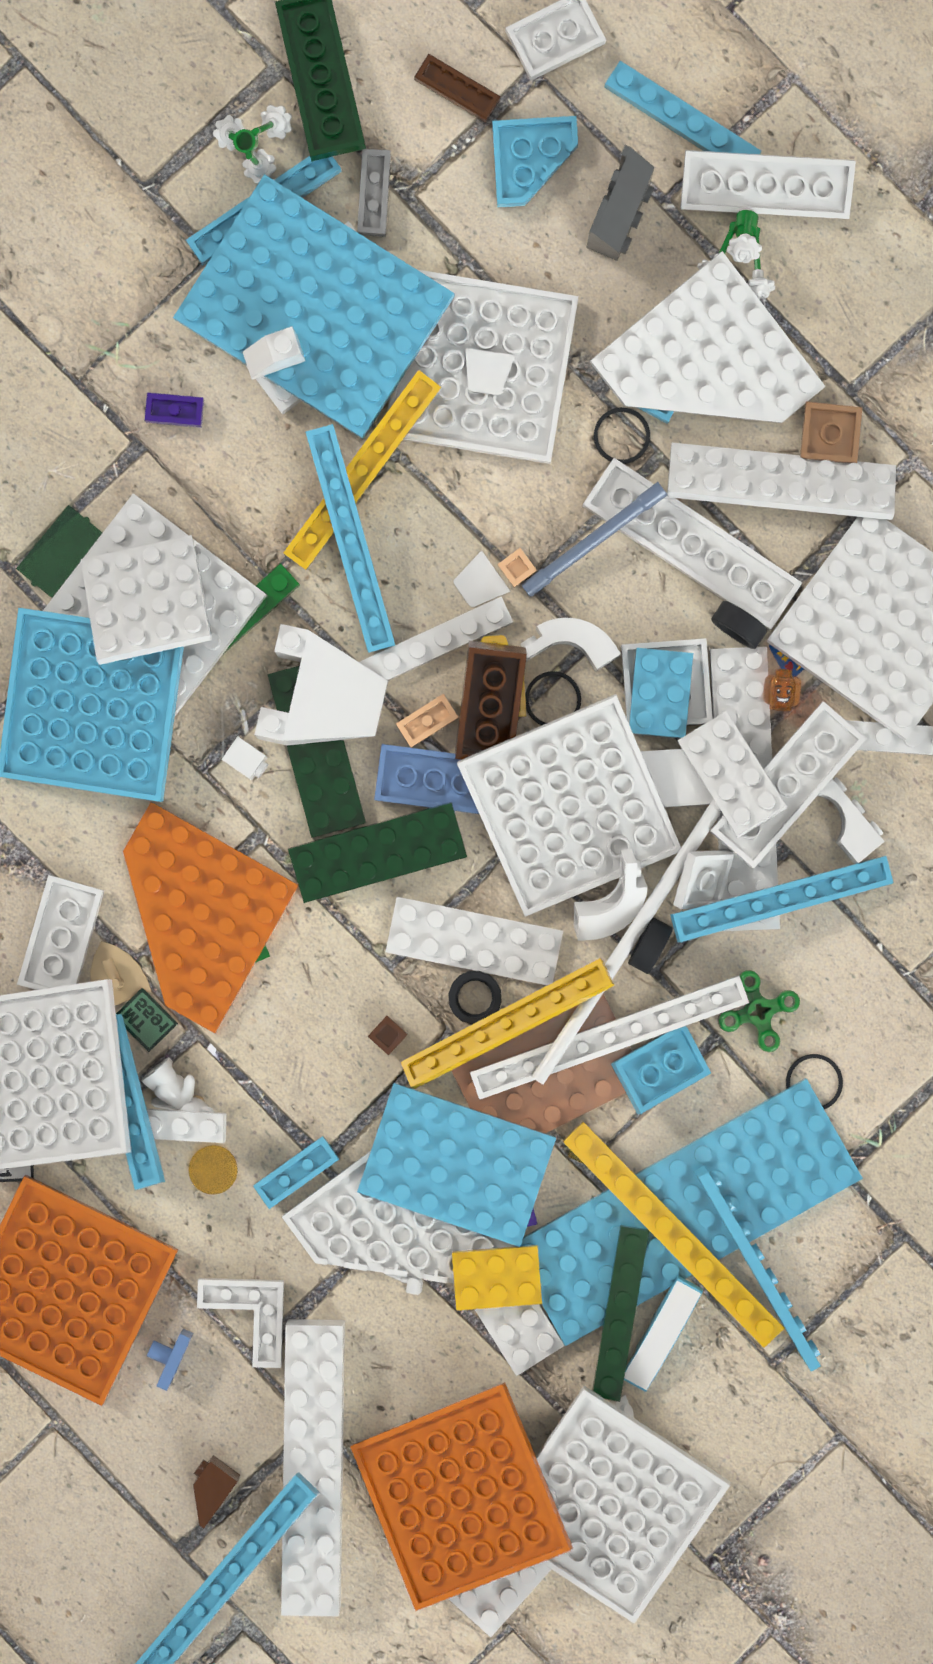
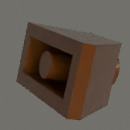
(212, 1487)

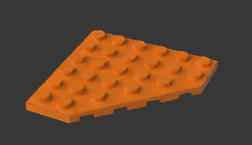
(201, 912)

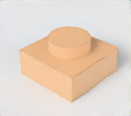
(517, 567)

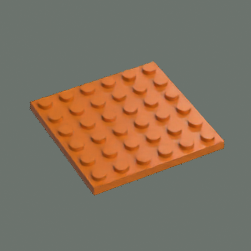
(73, 1288)
(461, 1497)

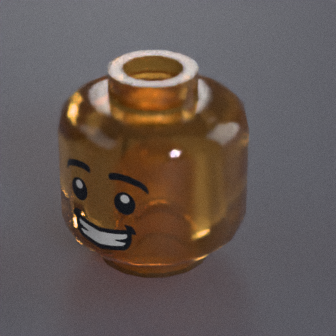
(782, 690)

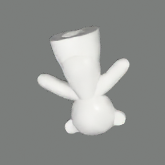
(173, 1090)

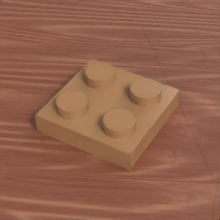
(831, 432)

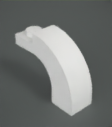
(577, 633)
(618, 909)

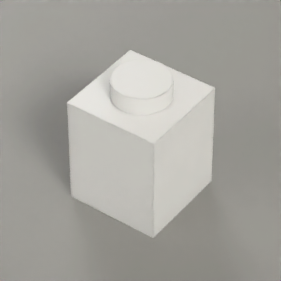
(245, 759)

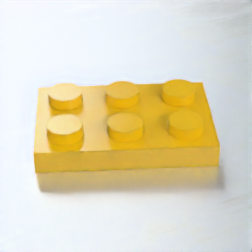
(496, 1277)

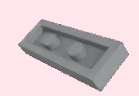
(374, 192)

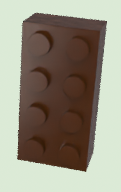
(489, 696)

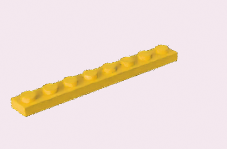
(366, 464)
(507, 1023)

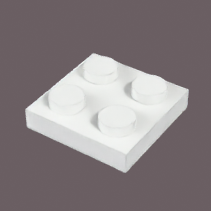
(703, 878)

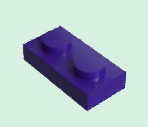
(174, 410)

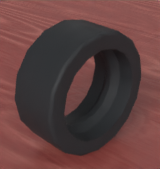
(739, 624)
(650, 945)
(464, 978)

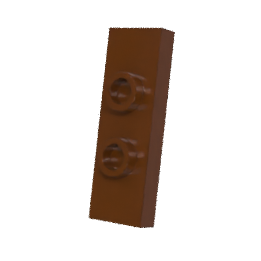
(457, 88)

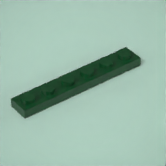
(620, 1312)

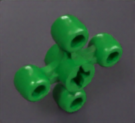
(764, 1023)

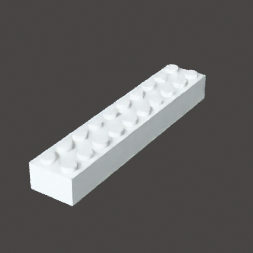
(315, 1450)

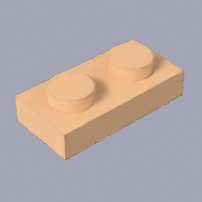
(427, 720)

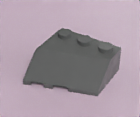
(621, 205)

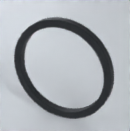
(627, 410)
(550, 673)
(840, 1079)

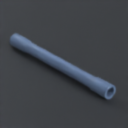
(642, 503)

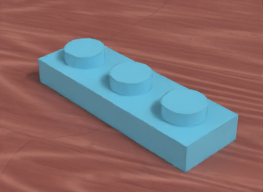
(296, 1172)

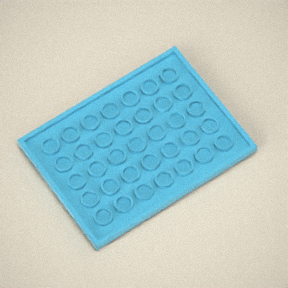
(345, 297)

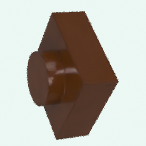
(387, 1035)

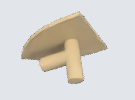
(121, 968)

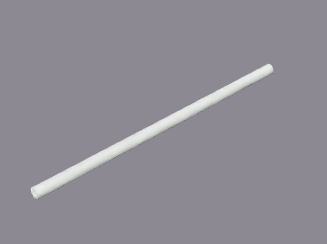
(628, 940)

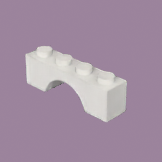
(857, 835)

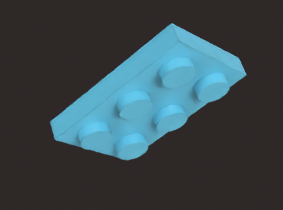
(660, 693)
(660, 1069)

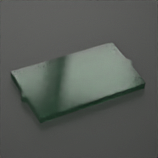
(59, 551)

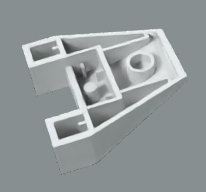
(331, 695)

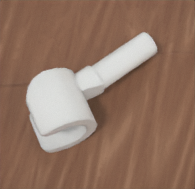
(414, 1285)

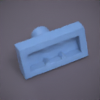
(170, 1357)

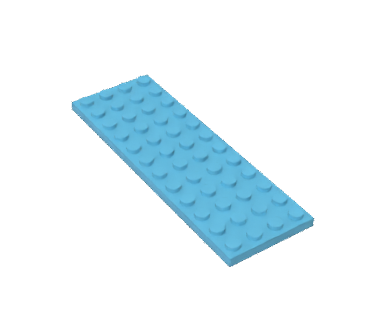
(769, 1164)

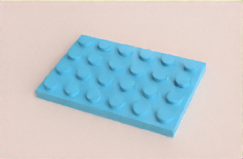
(456, 1164)

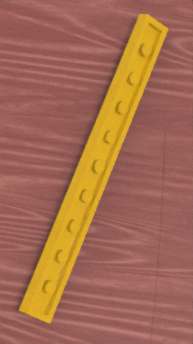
(673, 1234)

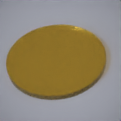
(213, 1169)

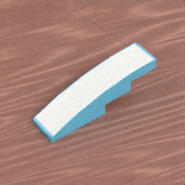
(662, 1333)

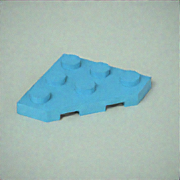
(529, 154)

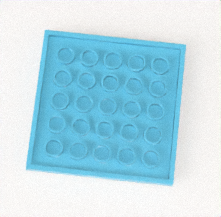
(84, 720)

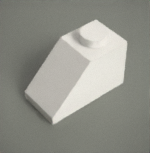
(274, 353)

